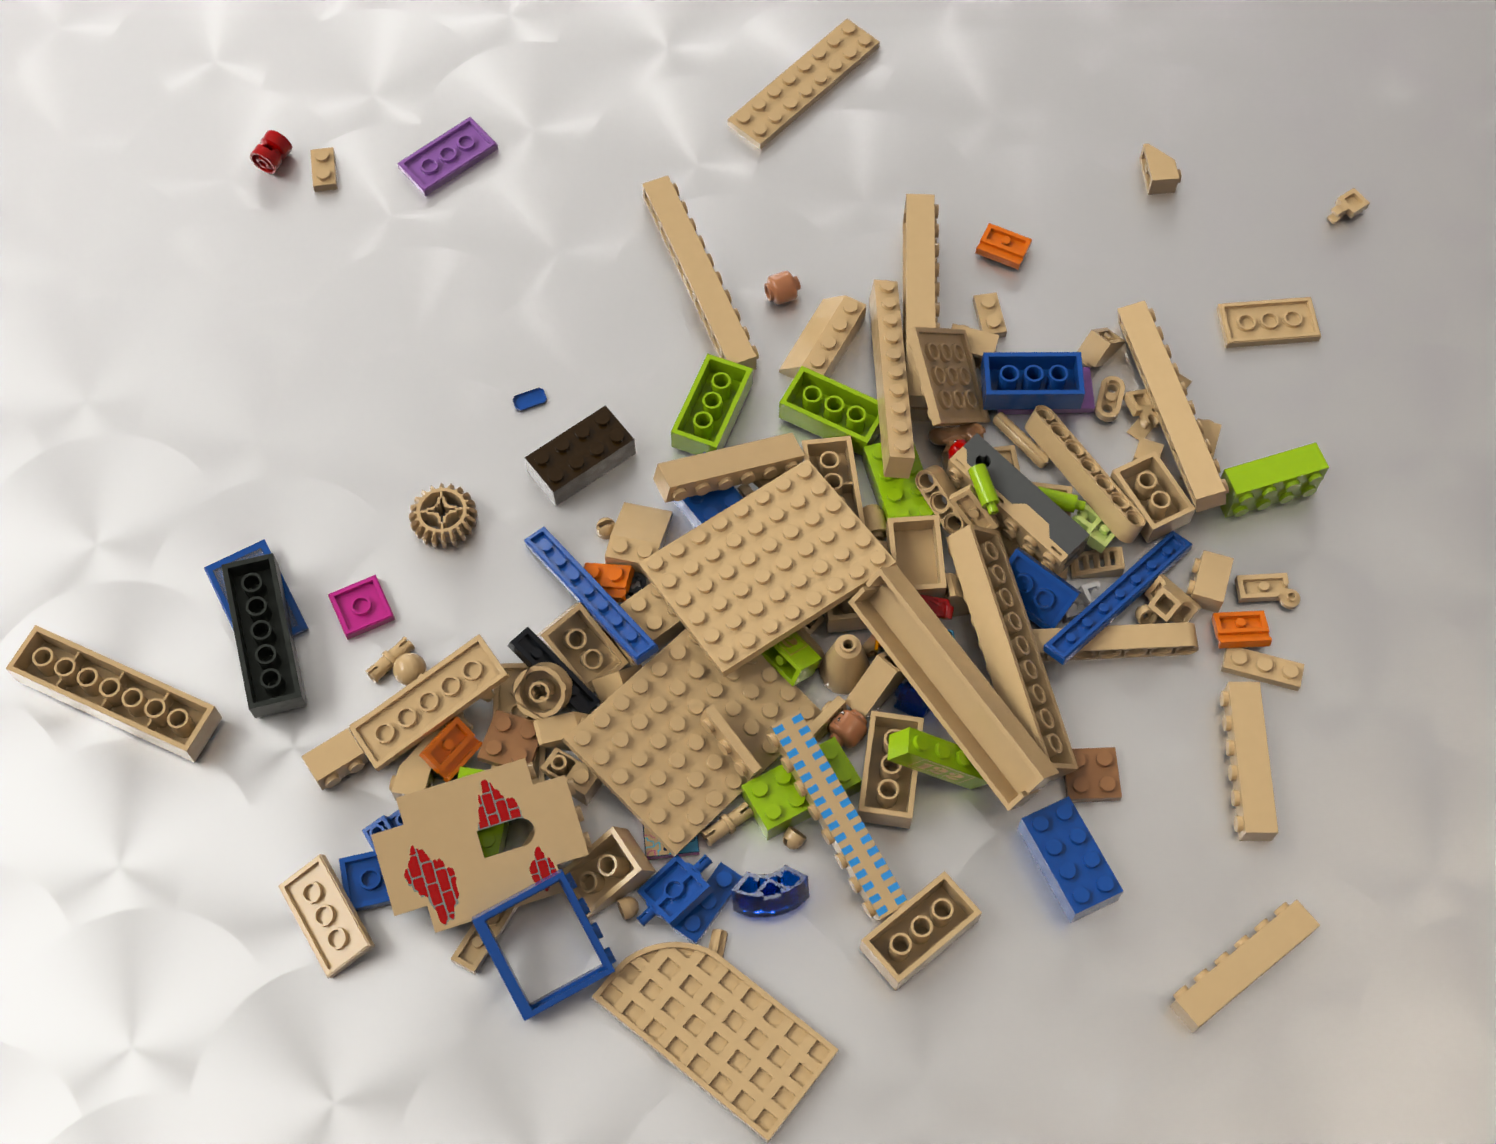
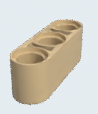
(933, 495)

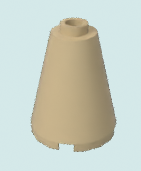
(844, 665)

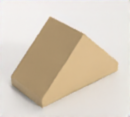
(608, 684)

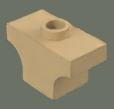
(1170, 601)

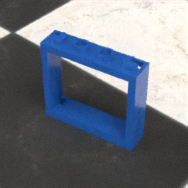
(593, 932)

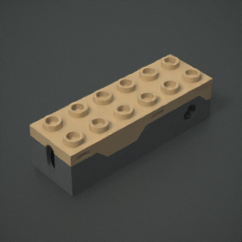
(1023, 508)

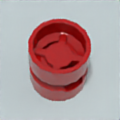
(270, 152)

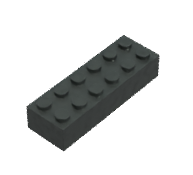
(263, 635)

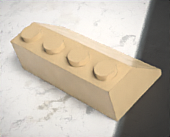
(826, 336)

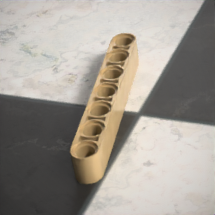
(1085, 474)
(1130, 641)

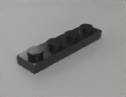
(533, 651)

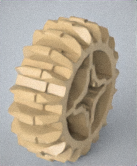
(456, 521)

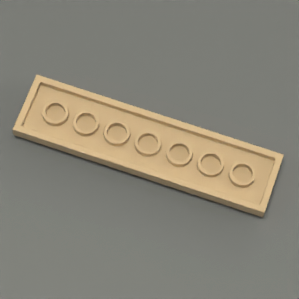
(803, 84)

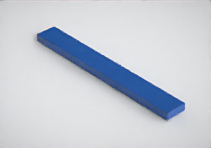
(592, 596)
(1117, 598)

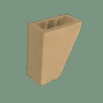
(875, 685)

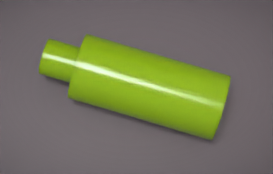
(984, 488)
(1066, 501)

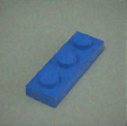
(701, 918)

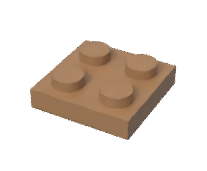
(509, 740)
(1096, 778)

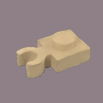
(1140, 405)

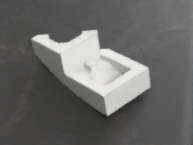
(1085, 598)

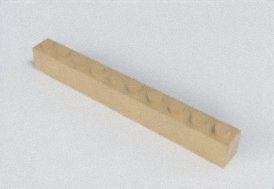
(698, 273)
(891, 380)
(1172, 407)

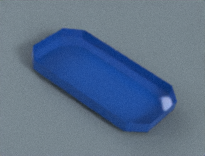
(529, 399)

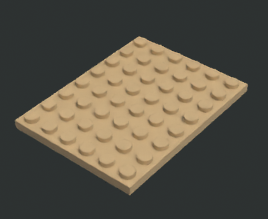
(766, 566)
(657, 754)

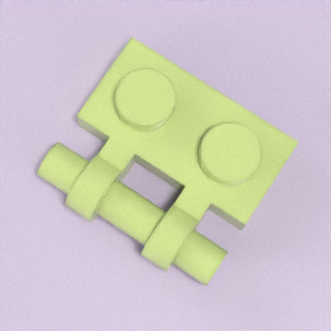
(1099, 533)

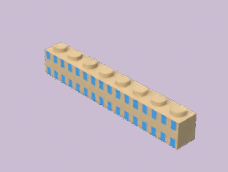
(837, 816)

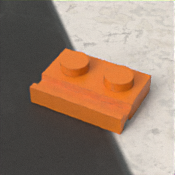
(1003, 246)
(613, 578)
(1241, 629)
(451, 749)

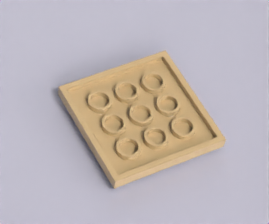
(947, 376)

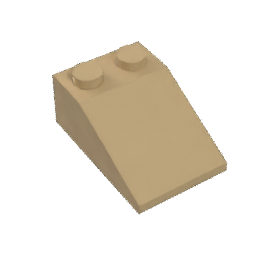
(637, 535)
(582, 645)
(610, 870)

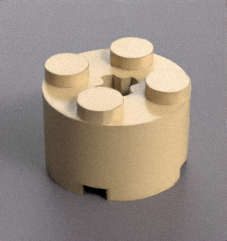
(528, 690)

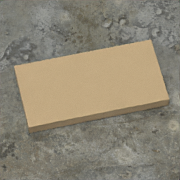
(1268, 322)
(326, 916)

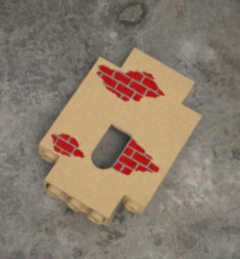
(439, 856)

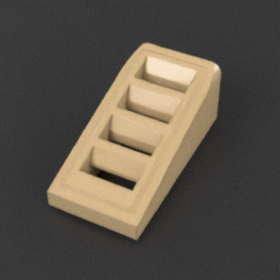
(1106, 571)

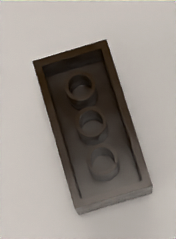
(580, 455)

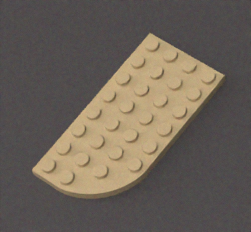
(718, 1030)

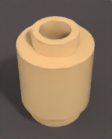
(875, 521)

